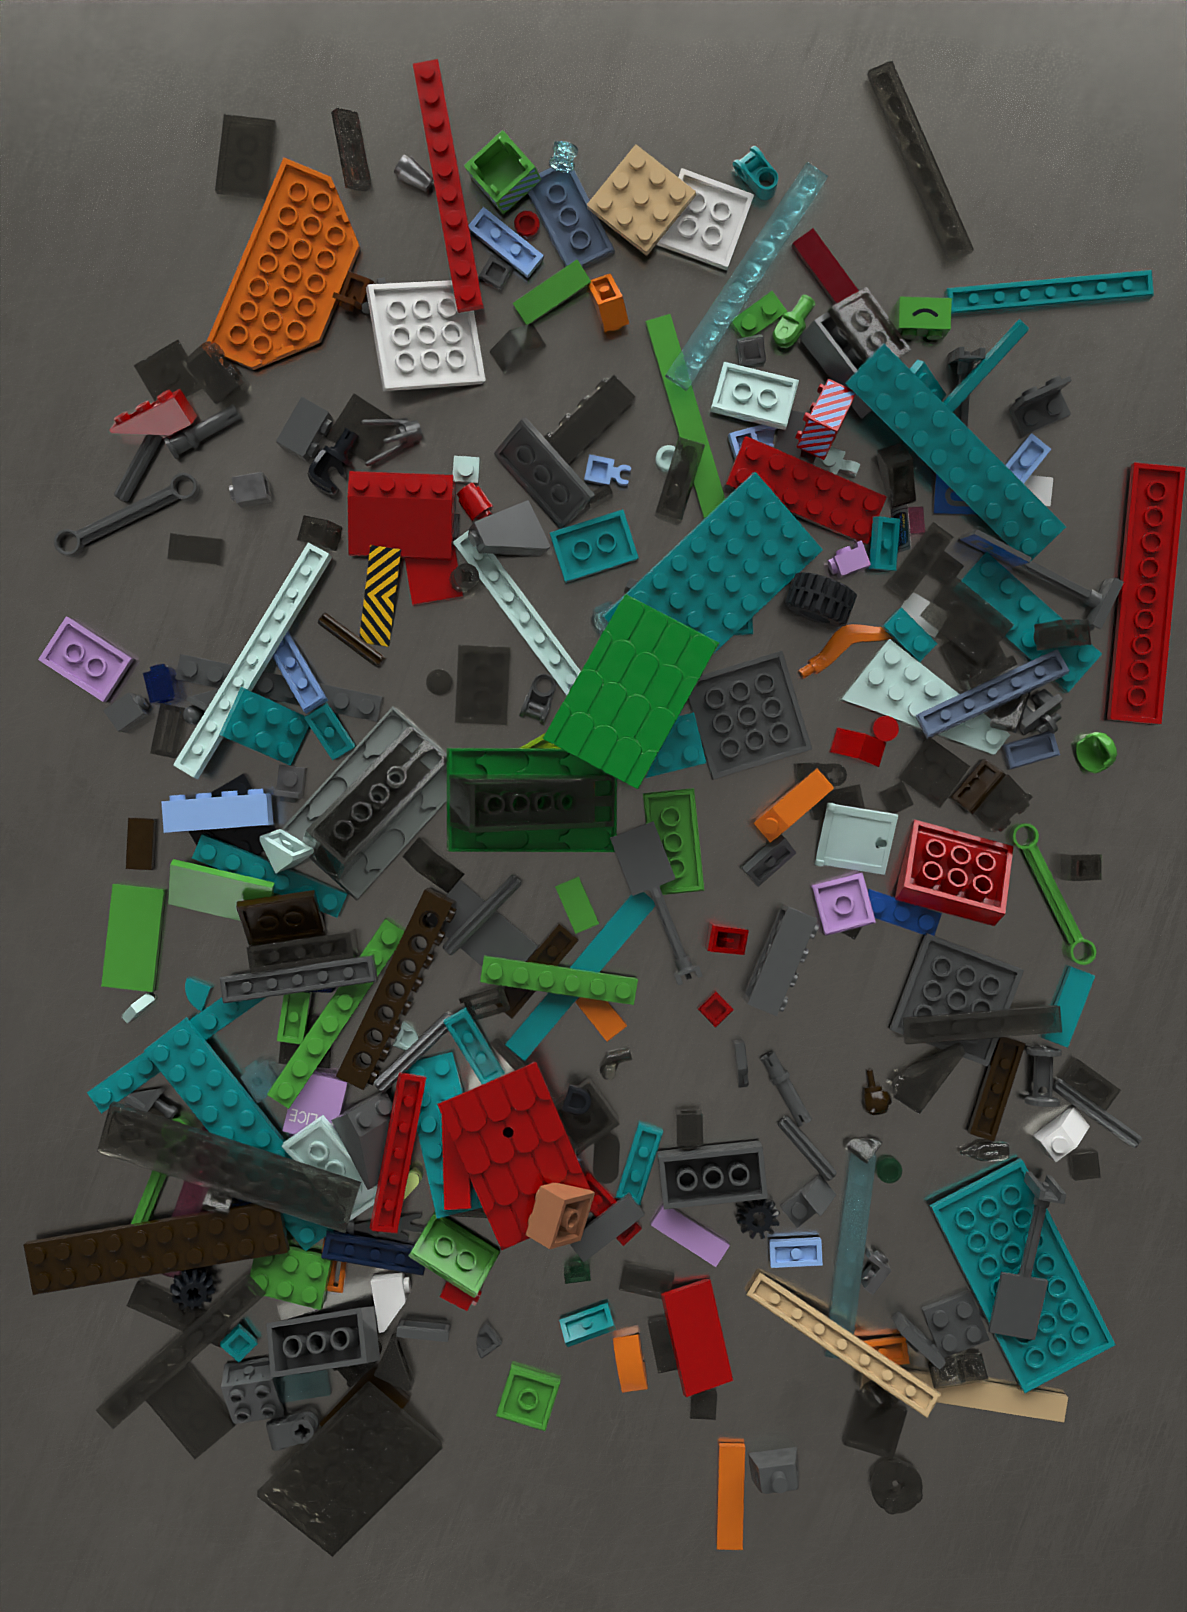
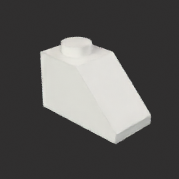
(1062, 1134)
(389, 1295)

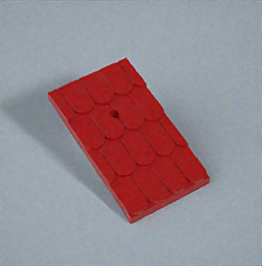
(512, 1168)

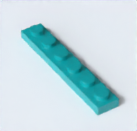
(238, 861)

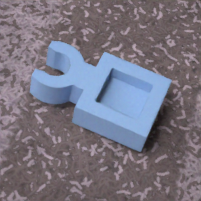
(601, 471)

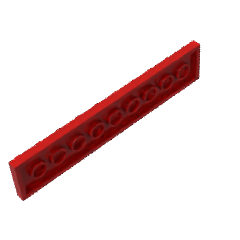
(1146, 594)

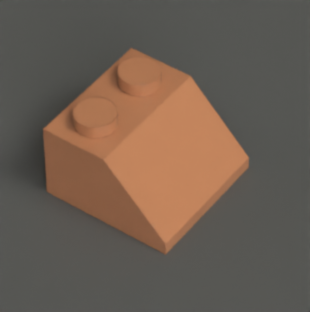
(559, 1214)

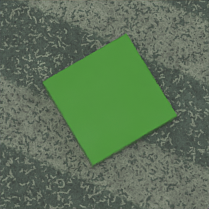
(528, 1397)

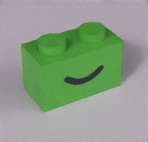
(923, 317)

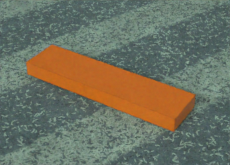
(730, 1496)

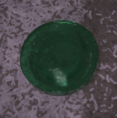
(889, 1170)

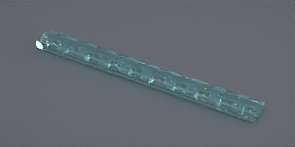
(746, 276)

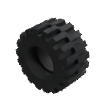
(821, 599)

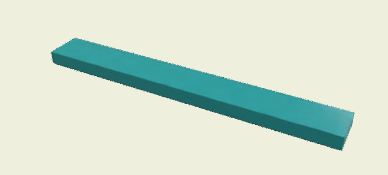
(1051, 292)
(593, 959)

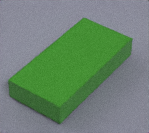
(577, 905)

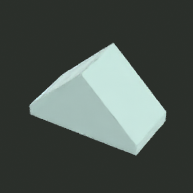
(284, 850)

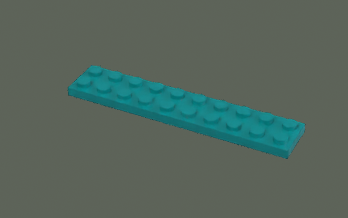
(954, 453)
(222, 1104)

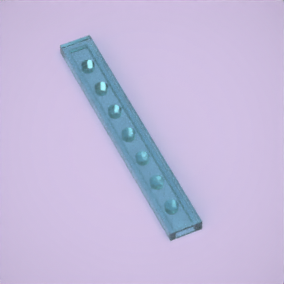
(851, 1243)

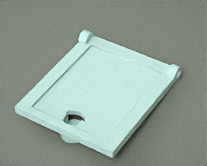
(851, 839)

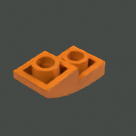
(630, 1363)

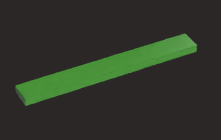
(685, 412)

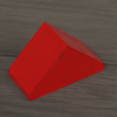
(858, 746)
(726, 939)

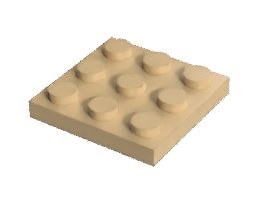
(641, 199)

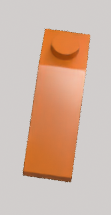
(793, 805)

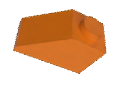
(608, 303)

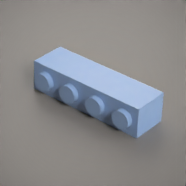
(217, 812)

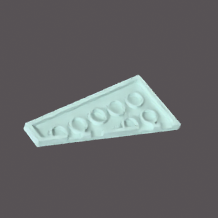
(903, 687)

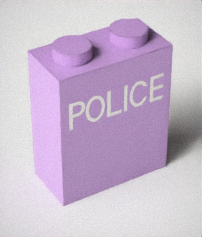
(320, 1096)

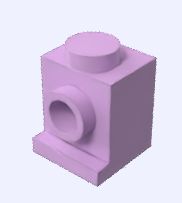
(849, 560)

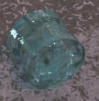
(563, 156)

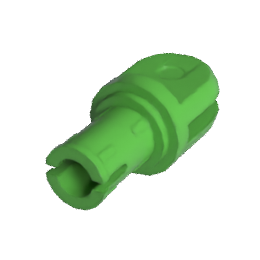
(793, 323)

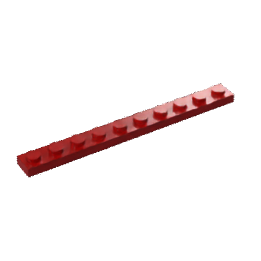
(448, 186)

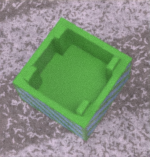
(502, 172)

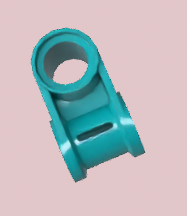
(754, 169)

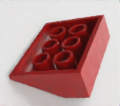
(401, 513)
(955, 873)

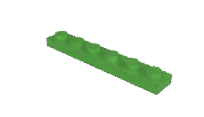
(558, 980)

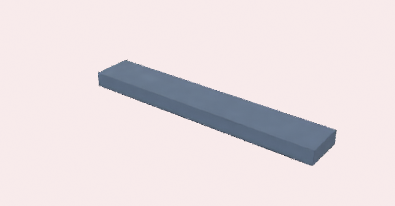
(992, 694)

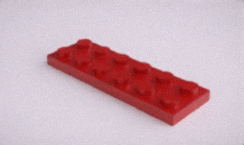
(809, 490)

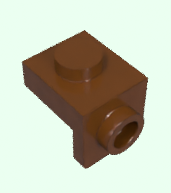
(353, 292)

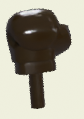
(875, 1099)

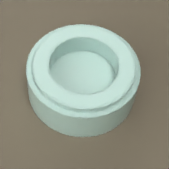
(664, 457)

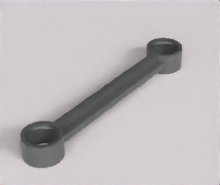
(126, 515)

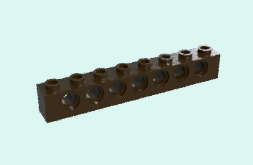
(352, 1068)

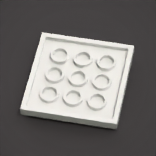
(423, 336)

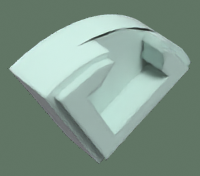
(137, 1007)
(405, 1037)

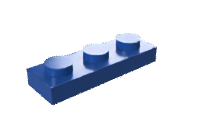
(904, 914)

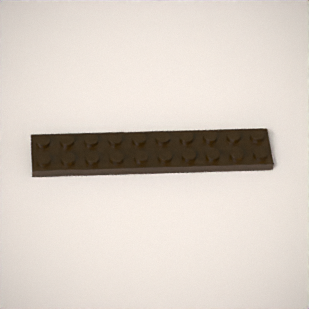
(154, 1248)

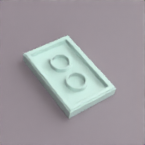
(754, 395)

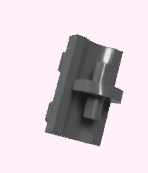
(1048, 706)

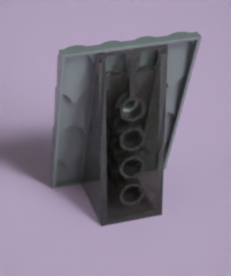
(373, 803)

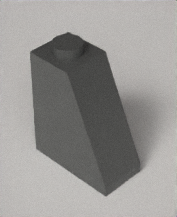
(510, 532)

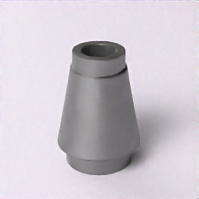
(411, 172)

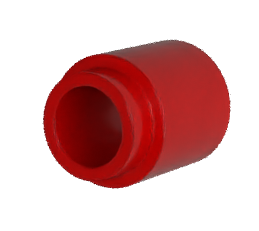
(474, 502)

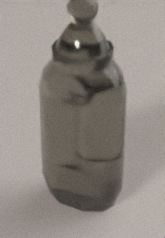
(988, 1151)

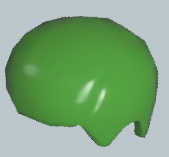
(1096, 752)

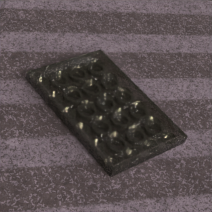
(350, 1469)

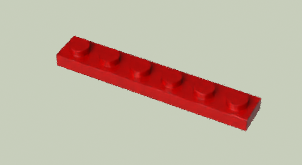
(397, 1153)

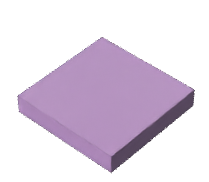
(844, 904)

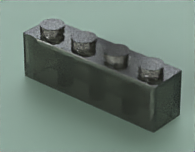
(591, 420)
(302, 951)

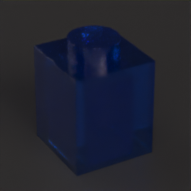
(161, 684)

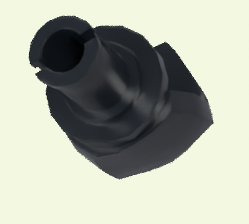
(332, 459)

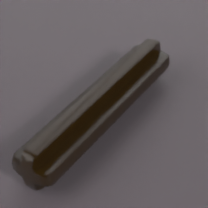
(351, 640)

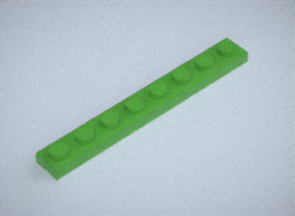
(332, 1020)

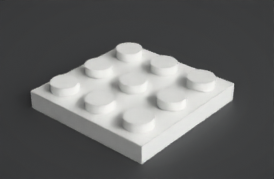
(711, 221)

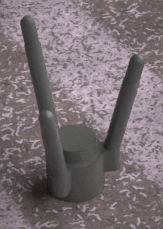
(406, 434)

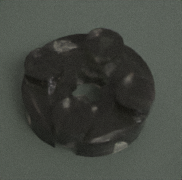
(892, 1500)

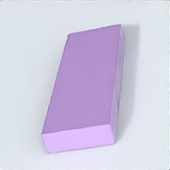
(690, 1235)

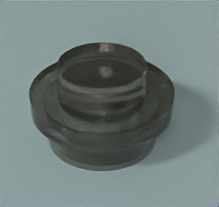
(439, 682)

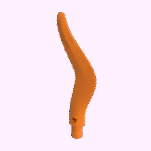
(839, 643)

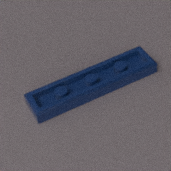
(370, 1252)

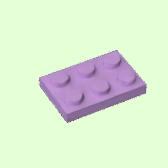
(85, 659)

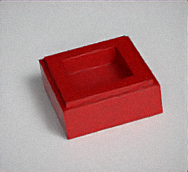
(715, 1009)

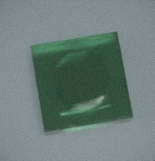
(577, 1272)

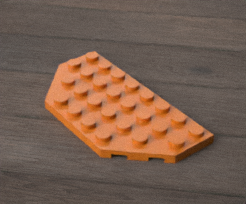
(288, 271)

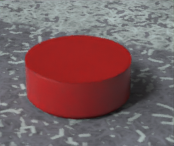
(527, 224)
(885, 728)

